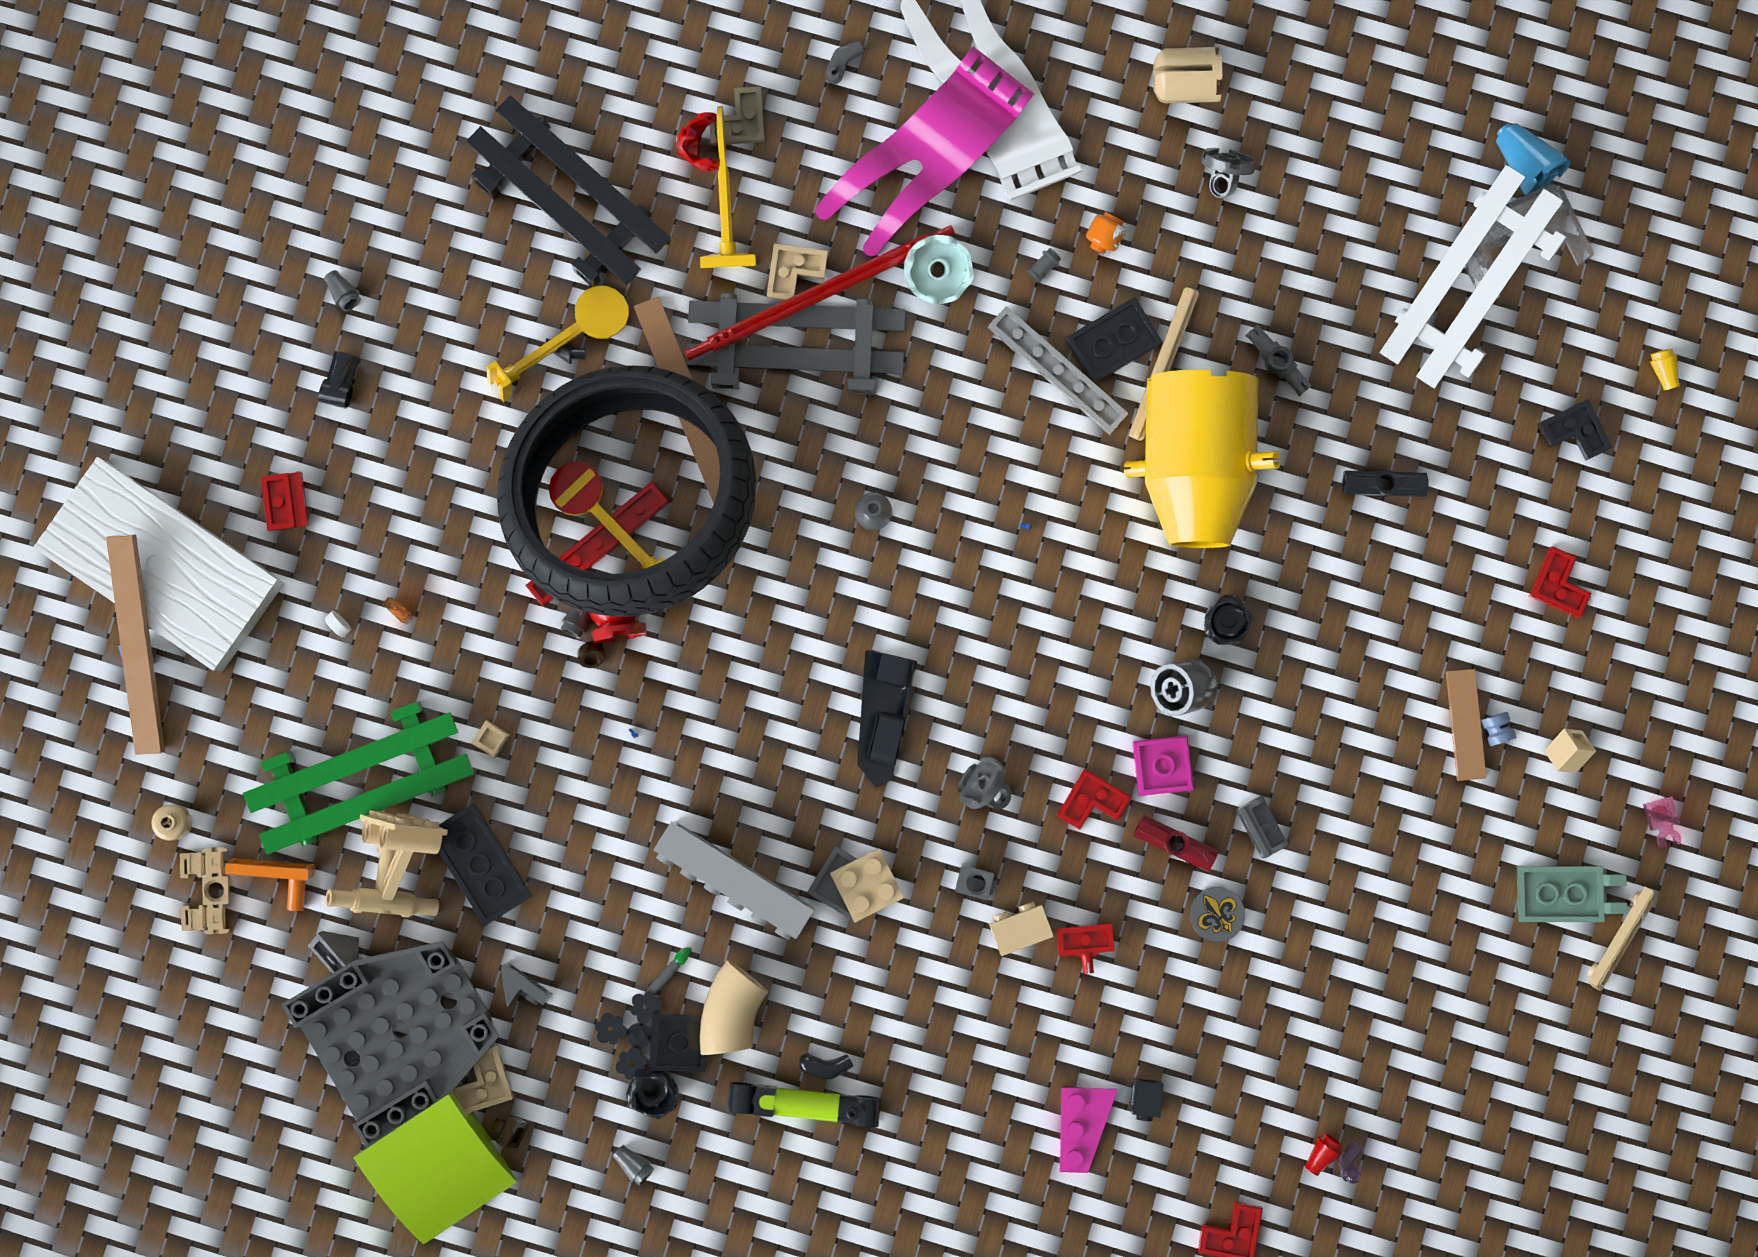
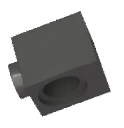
(964, 877)

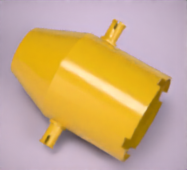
(1201, 454)

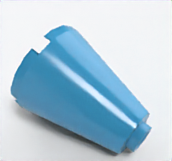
(1530, 157)

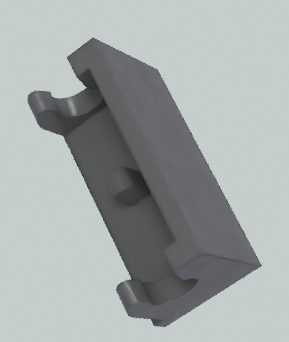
(1261, 827)

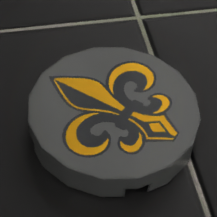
(1217, 914)

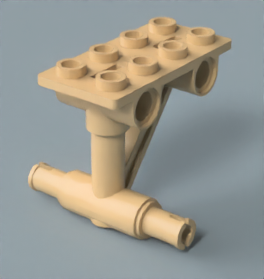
(396, 841)

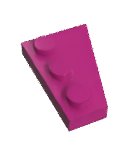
(1081, 1125)

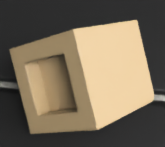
(1570, 750)

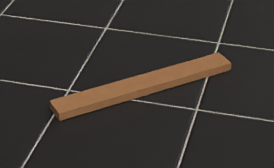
(669, 357)
(135, 644)

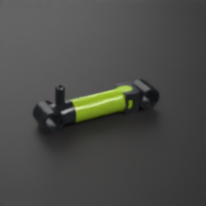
(774, 1101)

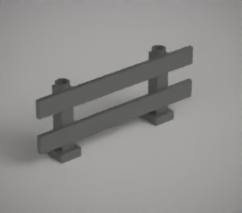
(859, 361)

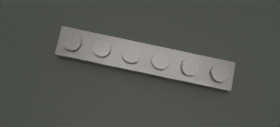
(1057, 370)

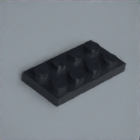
(481, 865)

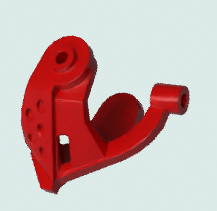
(689, 141)

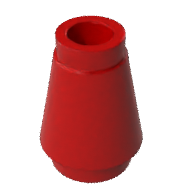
(1323, 1154)

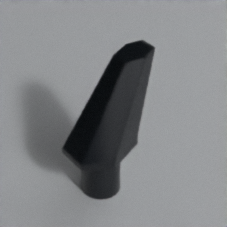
(569, 353)

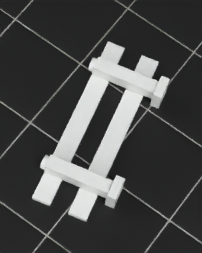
(1450, 345)

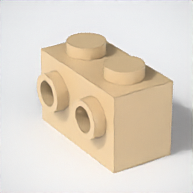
(1020, 929)

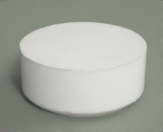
(337, 624)

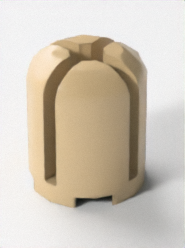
(1187, 75)

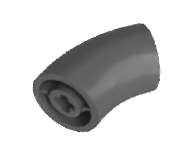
(1183, 687)

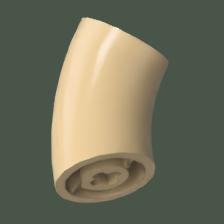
(730, 1011)

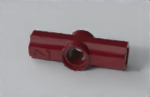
(1192, 850)

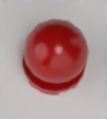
(616, 626)

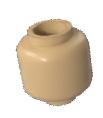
(174, 830)

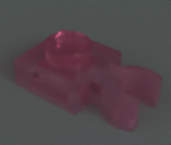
(1662, 816)

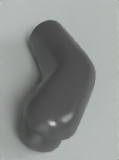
(840, 59)

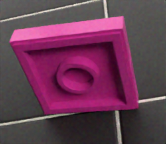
(1162, 765)

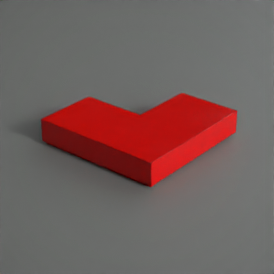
(1552, 584)
(1089, 793)
(1236, 1241)

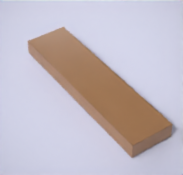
(1465, 725)

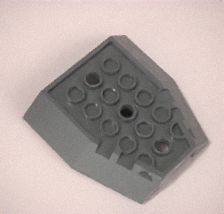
(395, 1073)

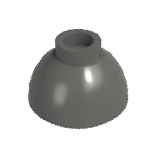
(873, 511)

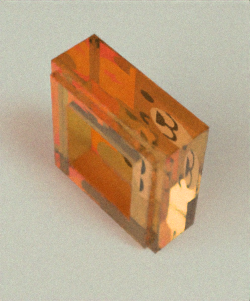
(398, 610)

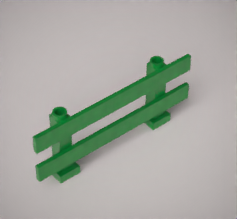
(290, 786)

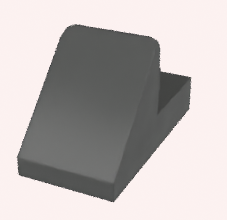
(516, 981)

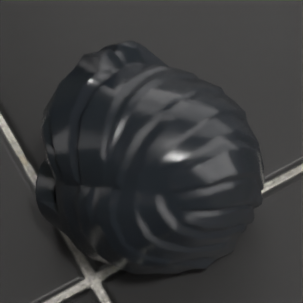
(1227, 621)
(653, 1094)

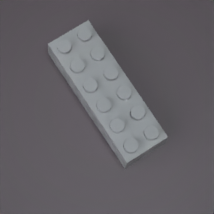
(734, 879)

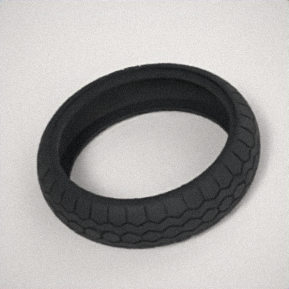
(578, 405)

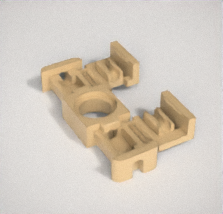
(215, 913)

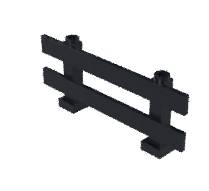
(508, 164)

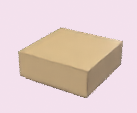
(490, 739)

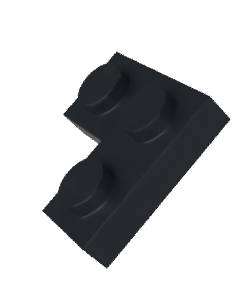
(1579, 423)

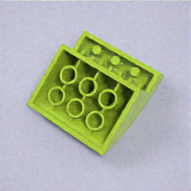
(436, 1168)

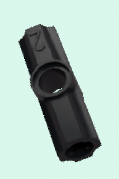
(1402, 483)

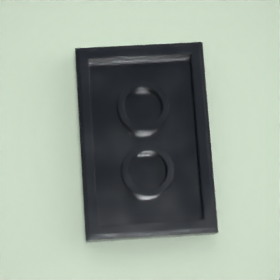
(1113, 340)

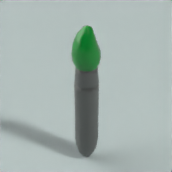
(680, 959)

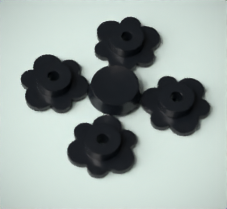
(637, 1035)

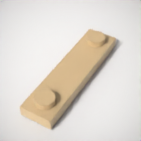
(1641, 905)

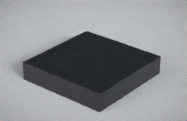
(676, 1043)

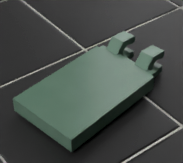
(1566, 894)

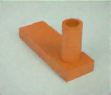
(295, 872)

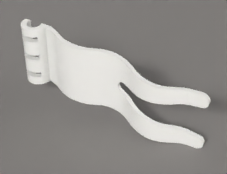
(1034, 134)

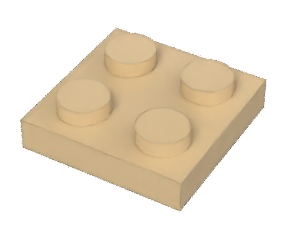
(867, 885)

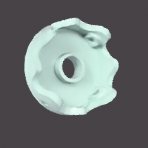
(957, 266)

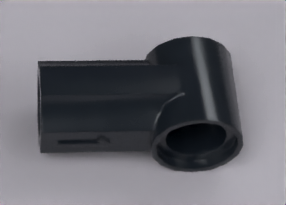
(338, 387)

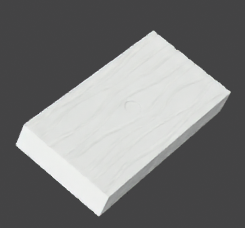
(193, 582)

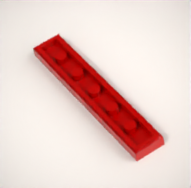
(601, 541)

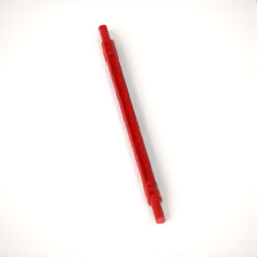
(808, 298)

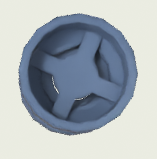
(1499, 728)

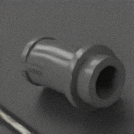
(1044, 265)

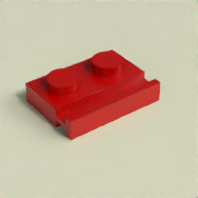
(284, 501)

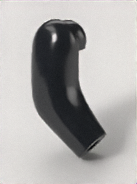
(824, 1068)

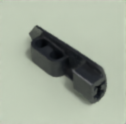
(883, 709)

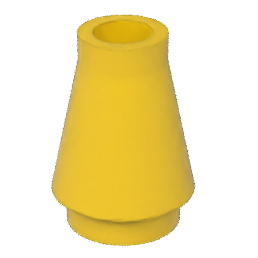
(1666, 368)

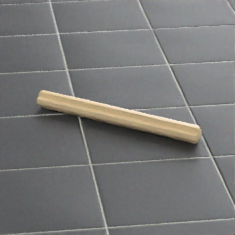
(1166, 354)

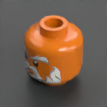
(1105, 233)

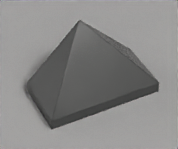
(335, 949)

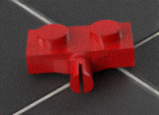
(1085, 942)

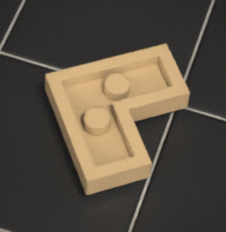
(792, 262)
(491, 1084)

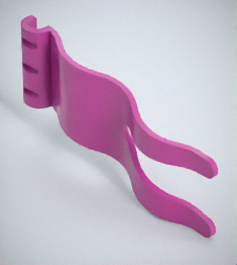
(942, 135)

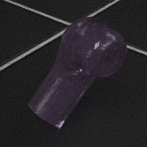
(1347, 1163)

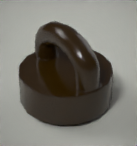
(591, 654)

